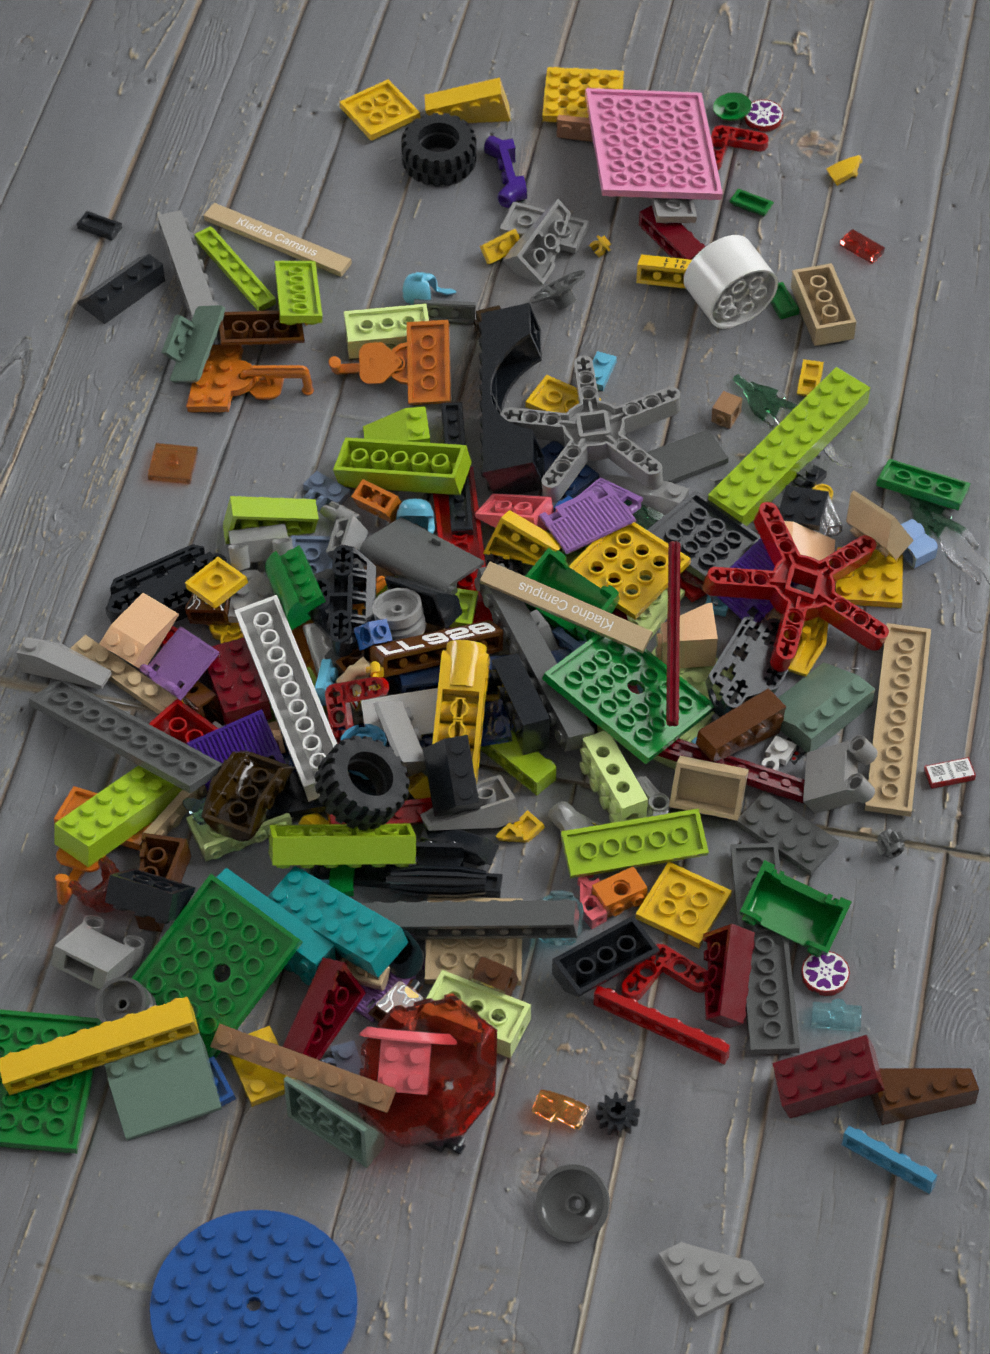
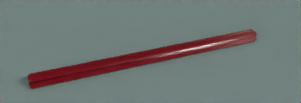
(673, 634)

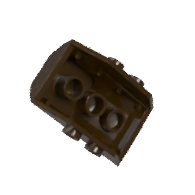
(243, 794)

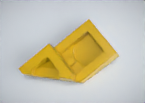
(844, 169)
(522, 830)

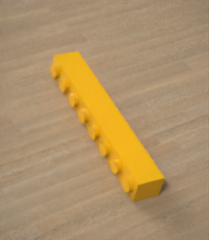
(98, 1045)

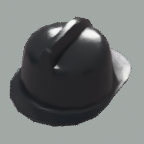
(409, 960)

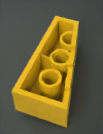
(472, 102)

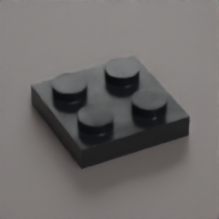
(804, 506)

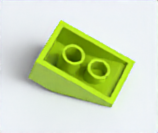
(403, 425)

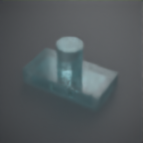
(836, 1016)

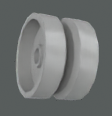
(403, 612)

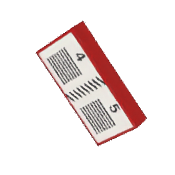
(949, 772)

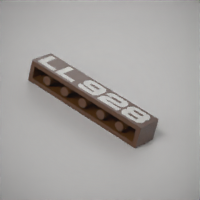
(426, 649)

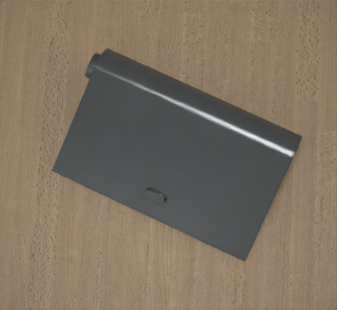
(419, 556)

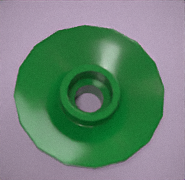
(732, 106)

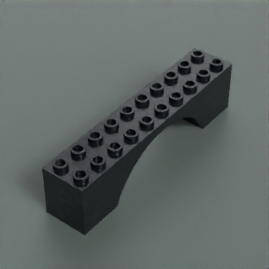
(509, 348)

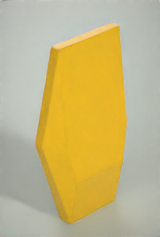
(810, 646)

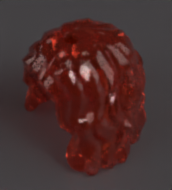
(96, 897)

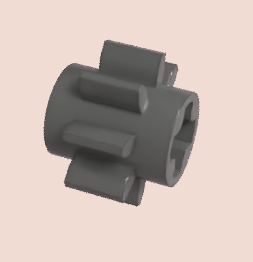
(890, 843)

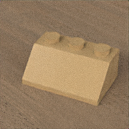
(884, 528)

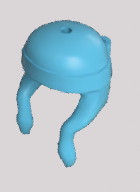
(418, 287)
(418, 512)

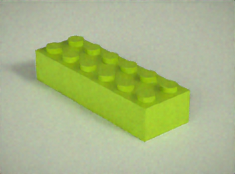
(403, 465)
(113, 815)
(341, 845)

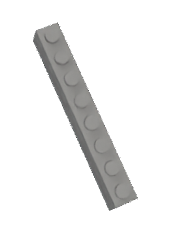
(185, 261)

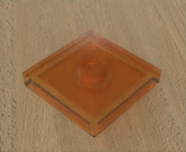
(173, 463)

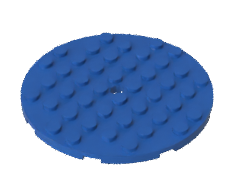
(251, 1257)

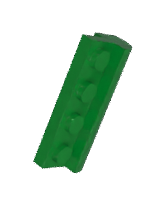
(294, 585)

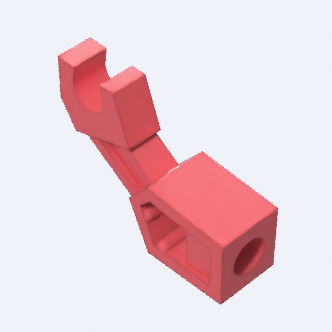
(596, 915)

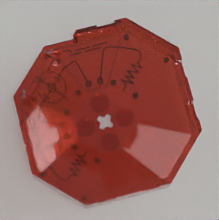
(470, 1063)

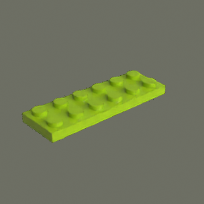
(298, 292)
(634, 843)

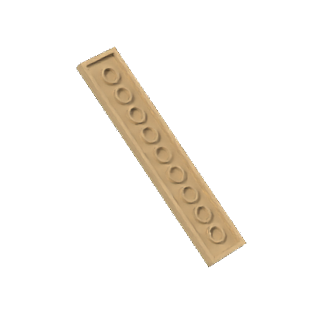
(899, 719)

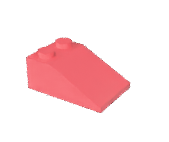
(523, 505)

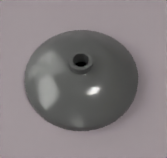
(557, 1203)

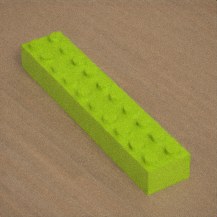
(791, 445)

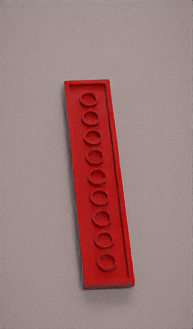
(470, 543)

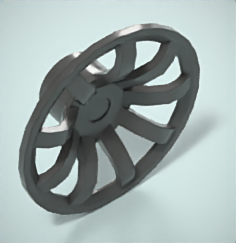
(564, 296)

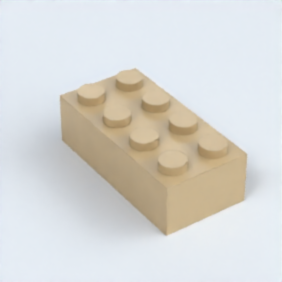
(823, 304)

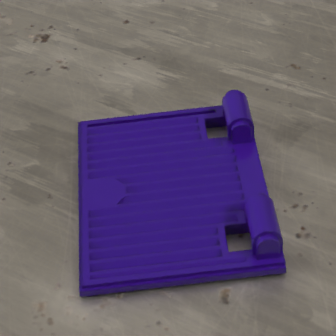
(757, 559)
(247, 733)

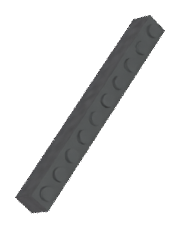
(525, 639)
(483, 918)

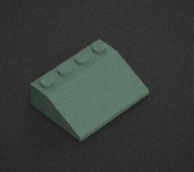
(823, 705)
(163, 1086)
(332, 1122)

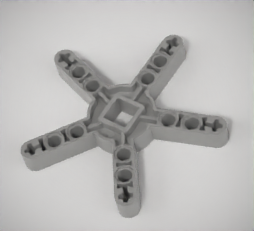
(597, 445)

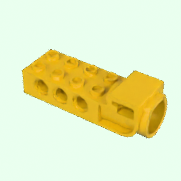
(462, 694)

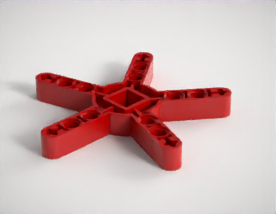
(795, 604)

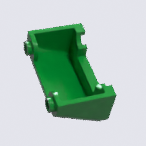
(555, 573)
(794, 910)

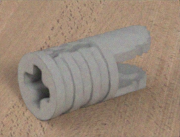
(336, 511)

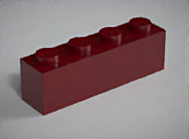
(671, 237)

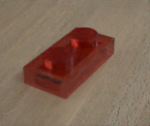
(862, 246)

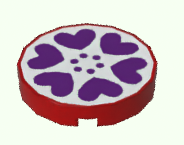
(764, 115)
(825, 974)

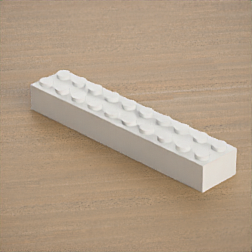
(288, 688)

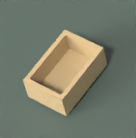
(709, 787)

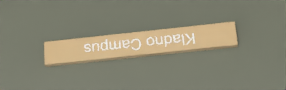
(277, 239)
(566, 607)

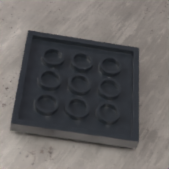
(705, 534)

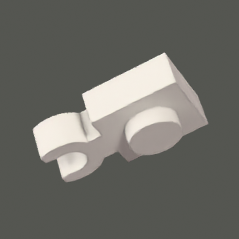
(778, 752)

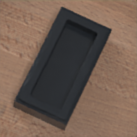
(99, 225)

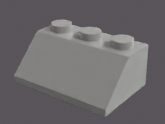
(401, 735)

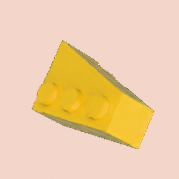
(520, 540)

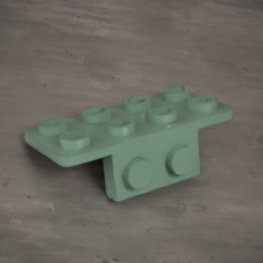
(191, 342)

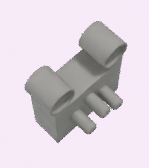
(257, 545)
(833, 775)
(94, 956)

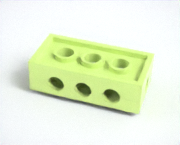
(380, 325)
(612, 778)
(500, 1010)

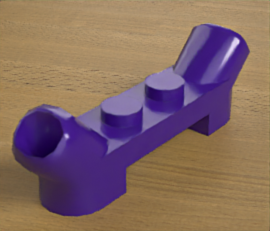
(506, 153)

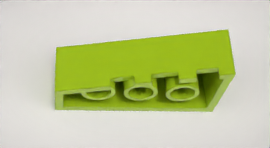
(250, 512)

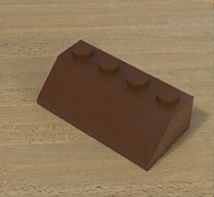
(257, 328)

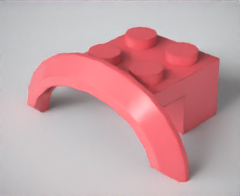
(406, 1057)

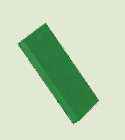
(923, 484)

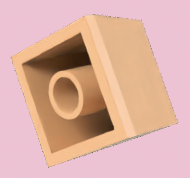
(697, 638)

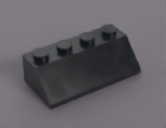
(123, 288)
(603, 957)

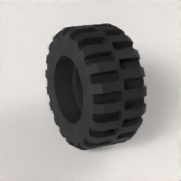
(435, 132)
(348, 802)

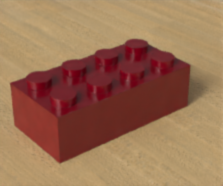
(237, 682)
(828, 1076)

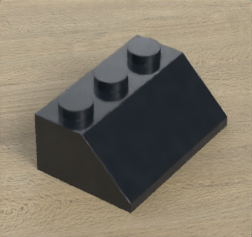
(438, 606)
(451, 776)
(148, 895)

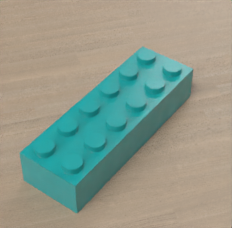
(353, 928)
(314, 946)

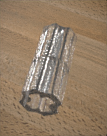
(831, 522)

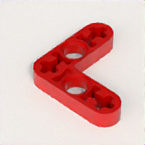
(729, 139)
(347, 696)
(665, 965)

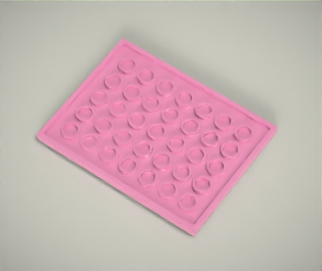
(652, 144)

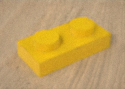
(499, 246)

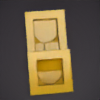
(810, 376)

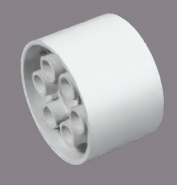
(730, 281)

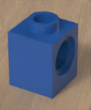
(372, 634)

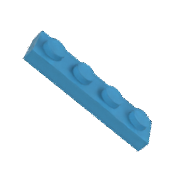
(883, 1156)

